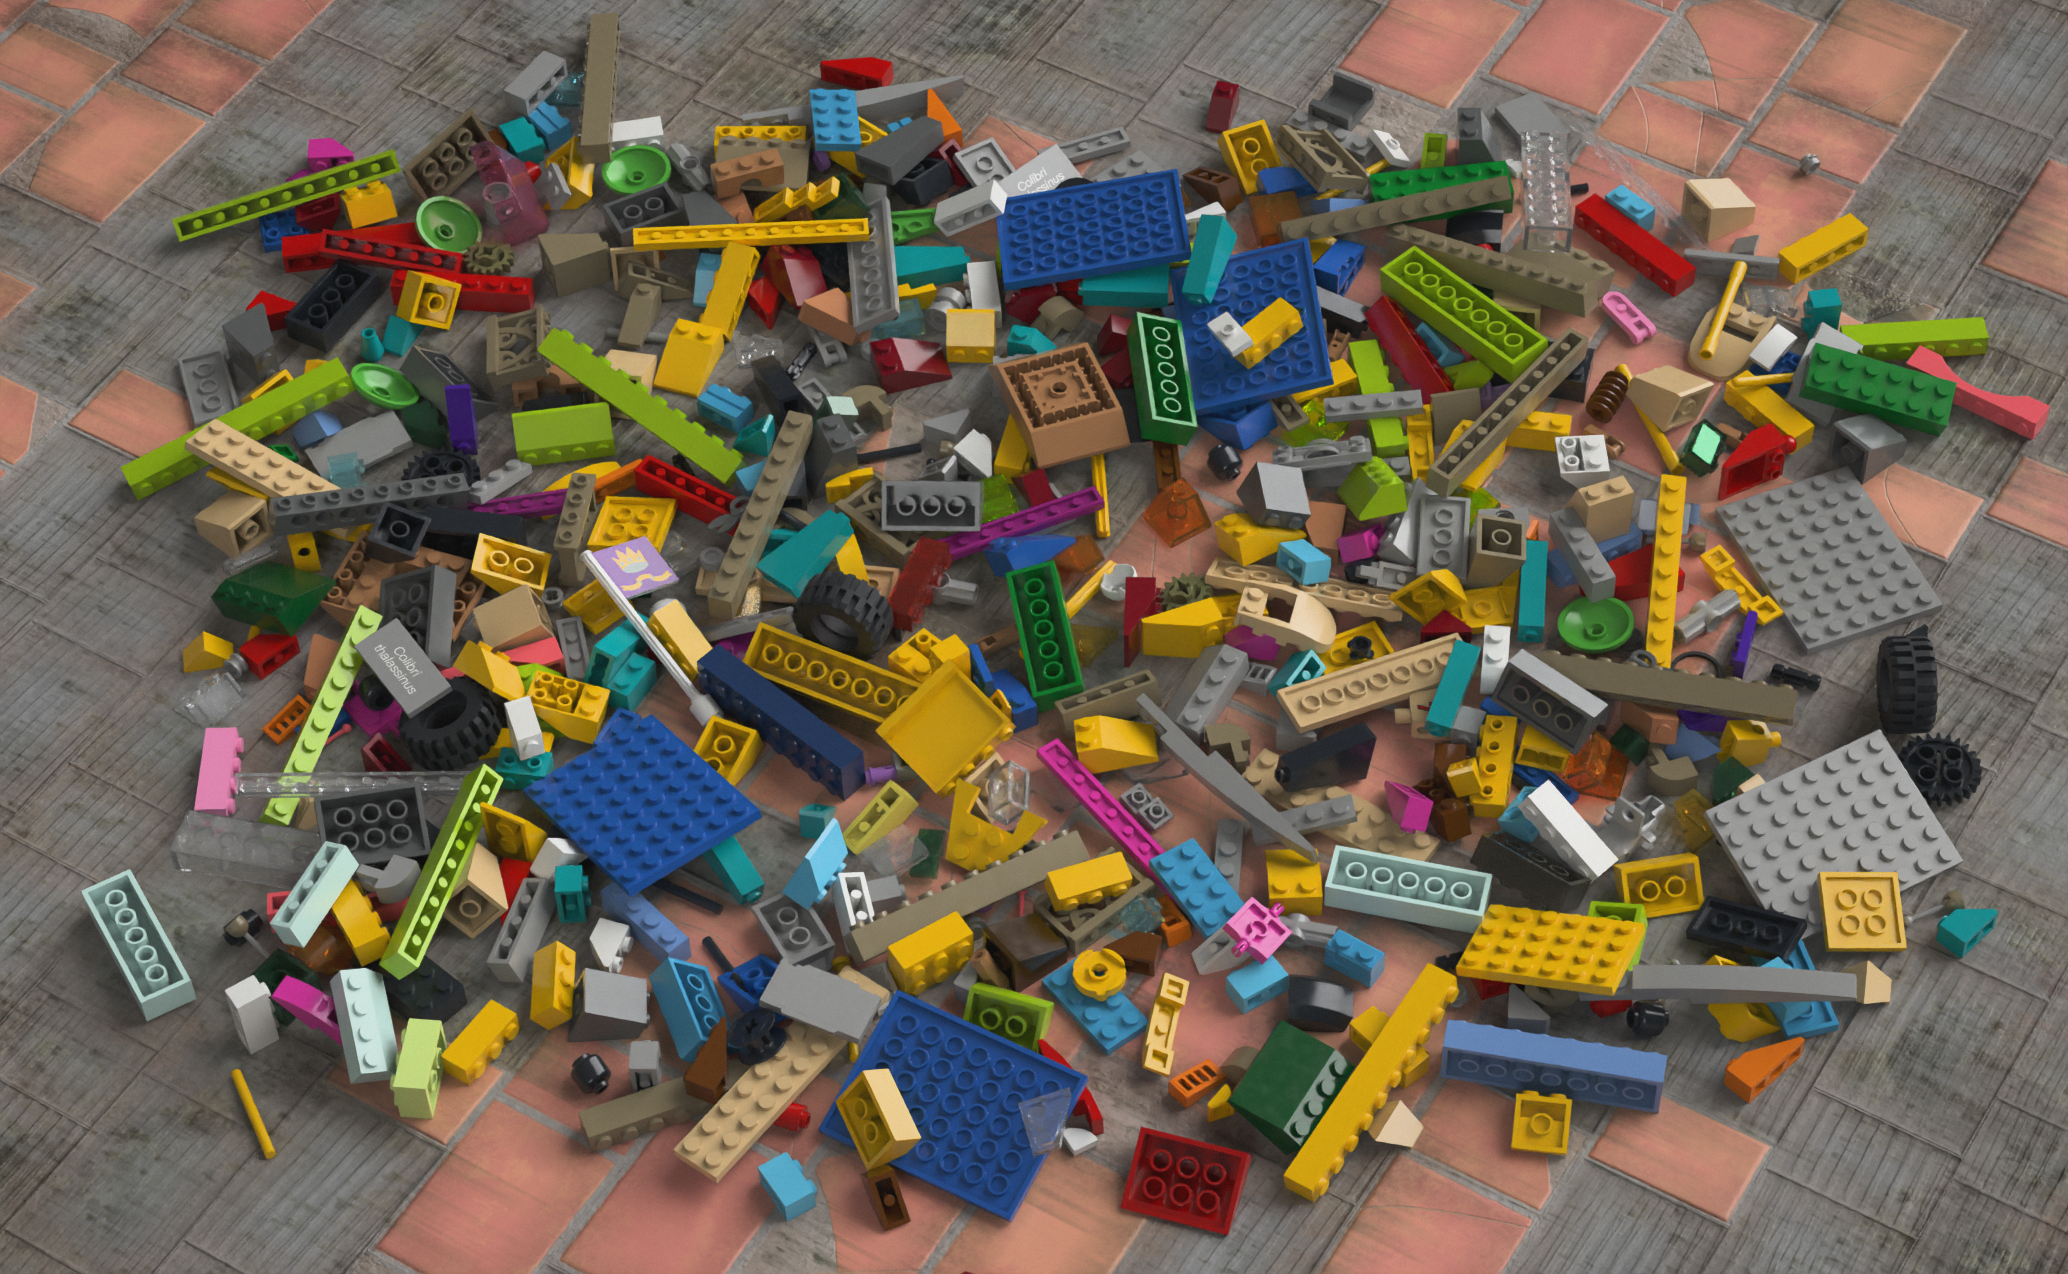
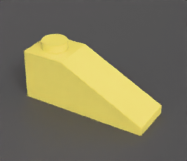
(879, 817)

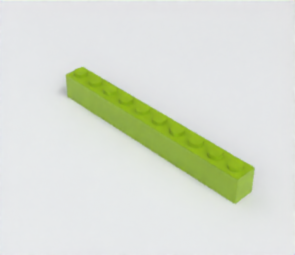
(286, 195)
(641, 407)
(252, 419)
(323, 711)
(440, 873)

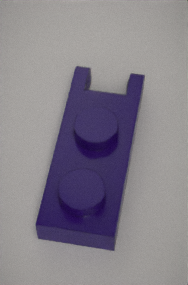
(1743, 642)

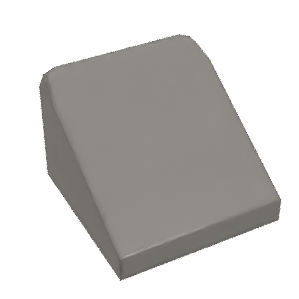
(1746, 245)

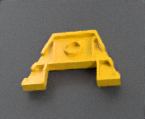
(1490, 605)
(978, 843)

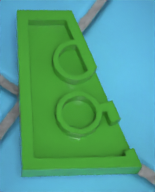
(912, 224)

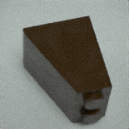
(1025, 949)

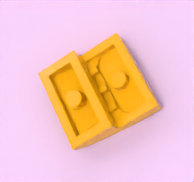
(594, 607)

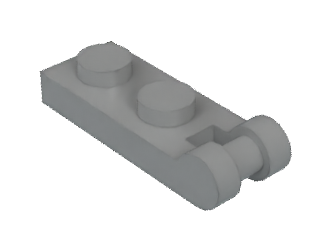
(825, 344)

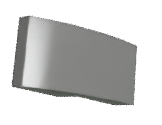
(1145, 808)

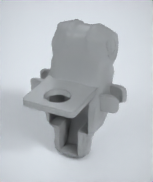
(1631, 826)

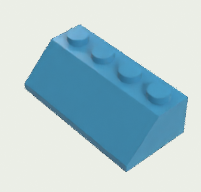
(688, 1005)

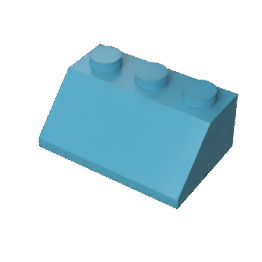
(818, 868)

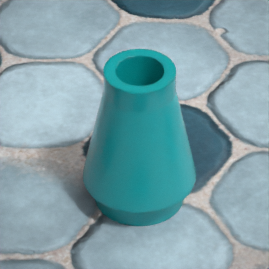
(371, 347)

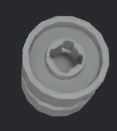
(495, 193)
(937, 312)

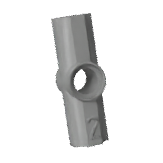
(689, 168)
(955, 591)
(1706, 616)
(1306, 932)

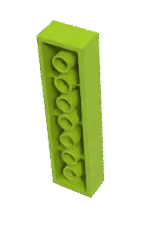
(1462, 313)

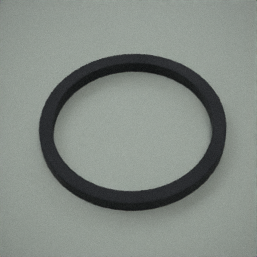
(1698, 654)

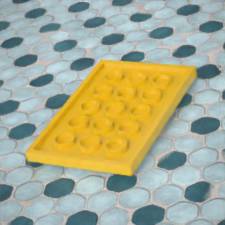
(1551, 949)

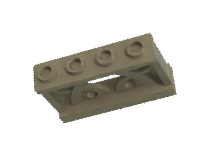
(1302, 150)
(510, 328)
(575, 528)
(869, 531)
(1102, 922)

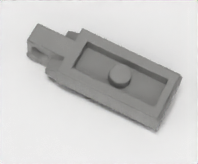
(1386, 575)

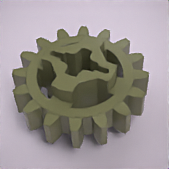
(489, 258)
(1184, 591)

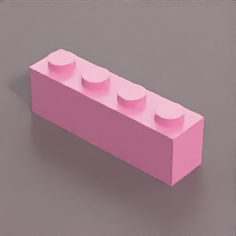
(217, 771)

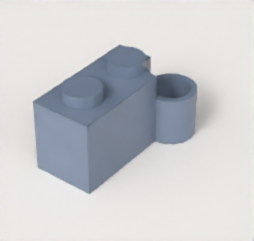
(1648, 511)

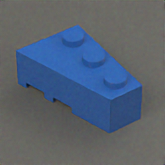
(1339, 266)

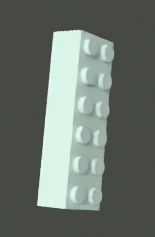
(1407, 889)
(138, 945)

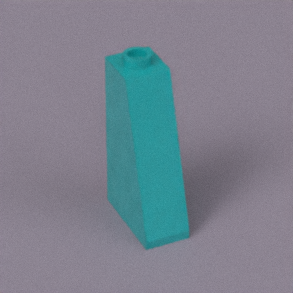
(1208, 259)
(930, 265)
(1128, 288)
(806, 553)
(1532, 593)
(613, 652)
(1452, 689)
(735, 871)

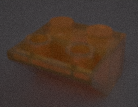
(1597, 769)
(325, 951)

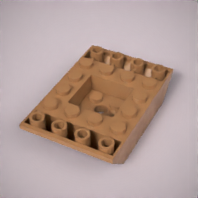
(1064, 424)
(360, 582)

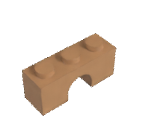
(732, 173)
(533, 387)

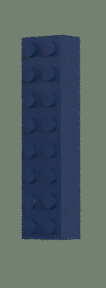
(782, 722)

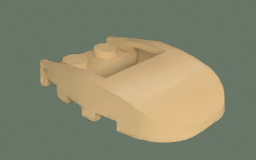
(1731, 352)
(1309, 625)

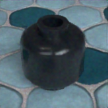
(1225, 462)
(374, 693)
(1647, 1018)
(590, 1073)

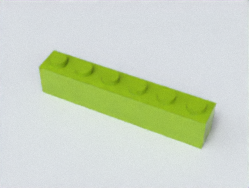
(1902, 339)
(1372, 377)

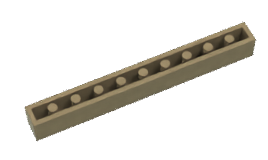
(599, 89)
(1395, 210)
(1498, 270)
(1506, 413)
(760, 515)
(1677, 688)
(968, 896)
(658, 1108)

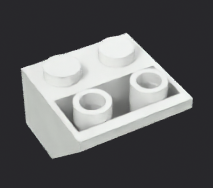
(1582, 459)

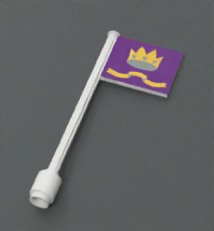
(633, 571)

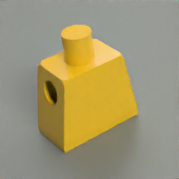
(306, 563)
(1747, 742)
(1541, 752)

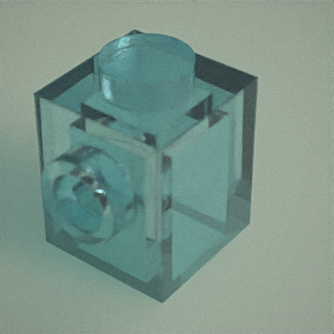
(1141, 914)

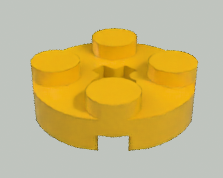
(1099, 987)

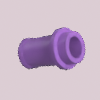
(880, 774)

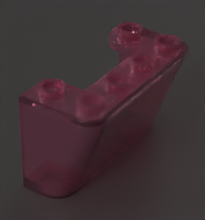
(500, 166)

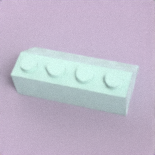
(365, 1025)

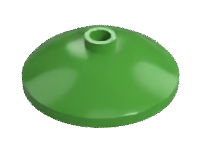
(635, 169)
(452, 219)
(383, 386)
(1595, 625)

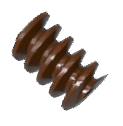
(1607, 396)

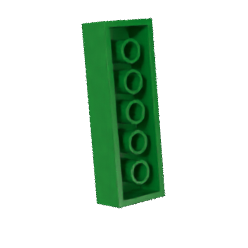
(1408, 182)
(1161, 379)
(1879, 388)
(1045, 634)

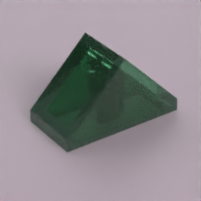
(1630, 744)

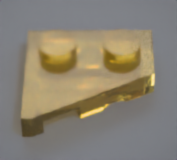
(1092, 641)
(1693, 824)

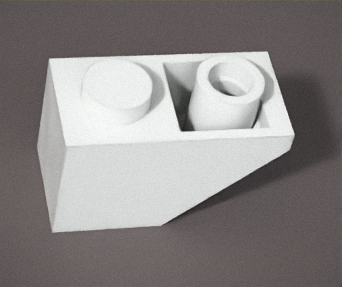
(610, 943)

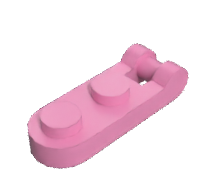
(1628, 317)

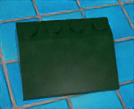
(272, 596)
(1290, 1086)

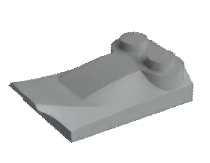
(795, 932)

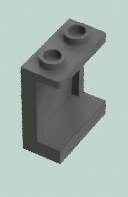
(1344, 102)

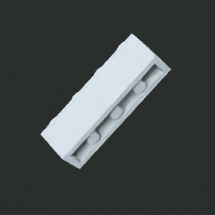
(1567, 831)

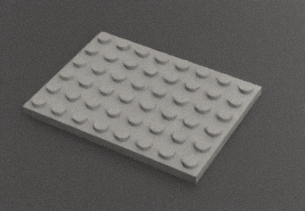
(1828, 560)
(1831, 816)

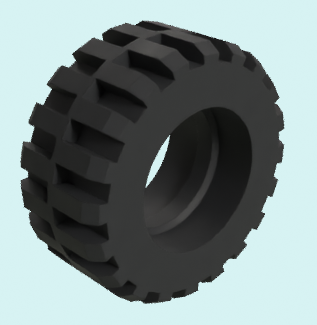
(843, 615)
(1907, 684)
(453, 728)

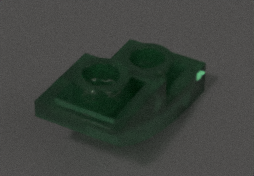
(934, 841)

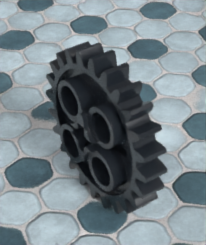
(441, 464)
(1958, 768)

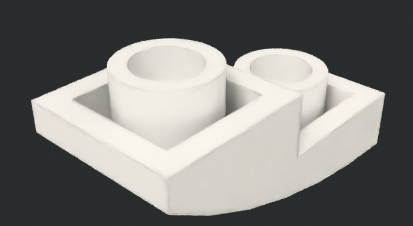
(1772, 347)

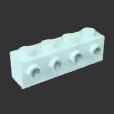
(314, 894)

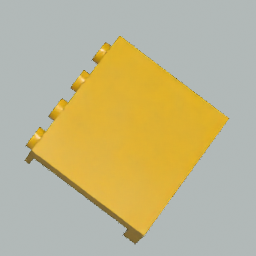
(946, 729)

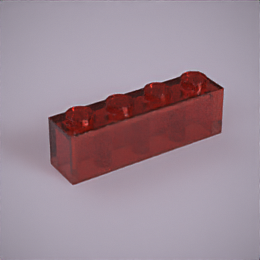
(918, 582)

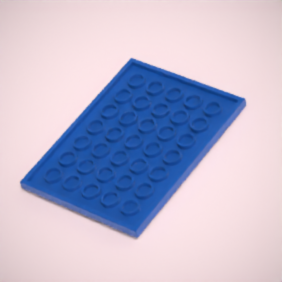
(1093, 230)
(1245, 289)
(641, 804)
(963, 1101)

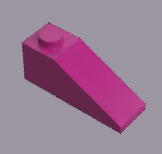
(1408, 807)

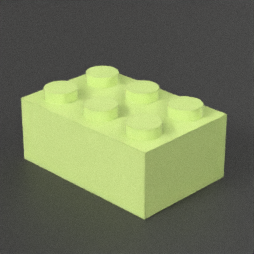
(419, 1068)

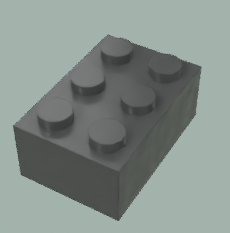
(642, 209)

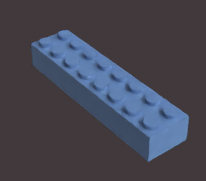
(1553, 1065)

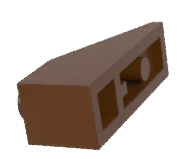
(1215, 187)

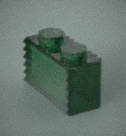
(1703, 448)

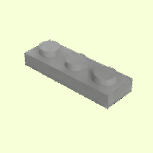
(499, 481)

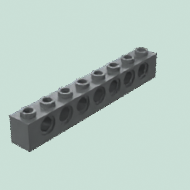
(363, 504)

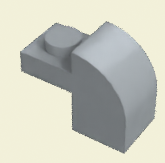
(394, 882)

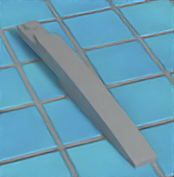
(870, 103)
(1224, 781)
(1731, 984)

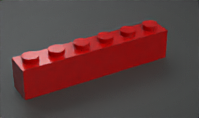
(1634, 245)
(387, 253)
(303, 254)
(480, 291)
(1407, 349)
(692, 494)

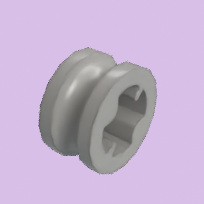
(552, 592)
(236, 665)

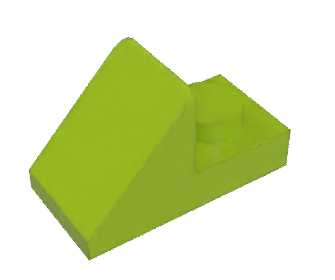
(1434, 150)
(1469, 375)

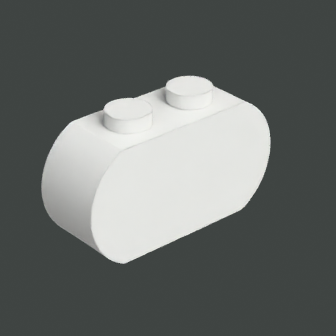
(1494, 656)

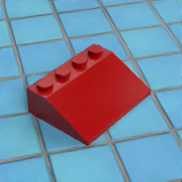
(1186, 1181)

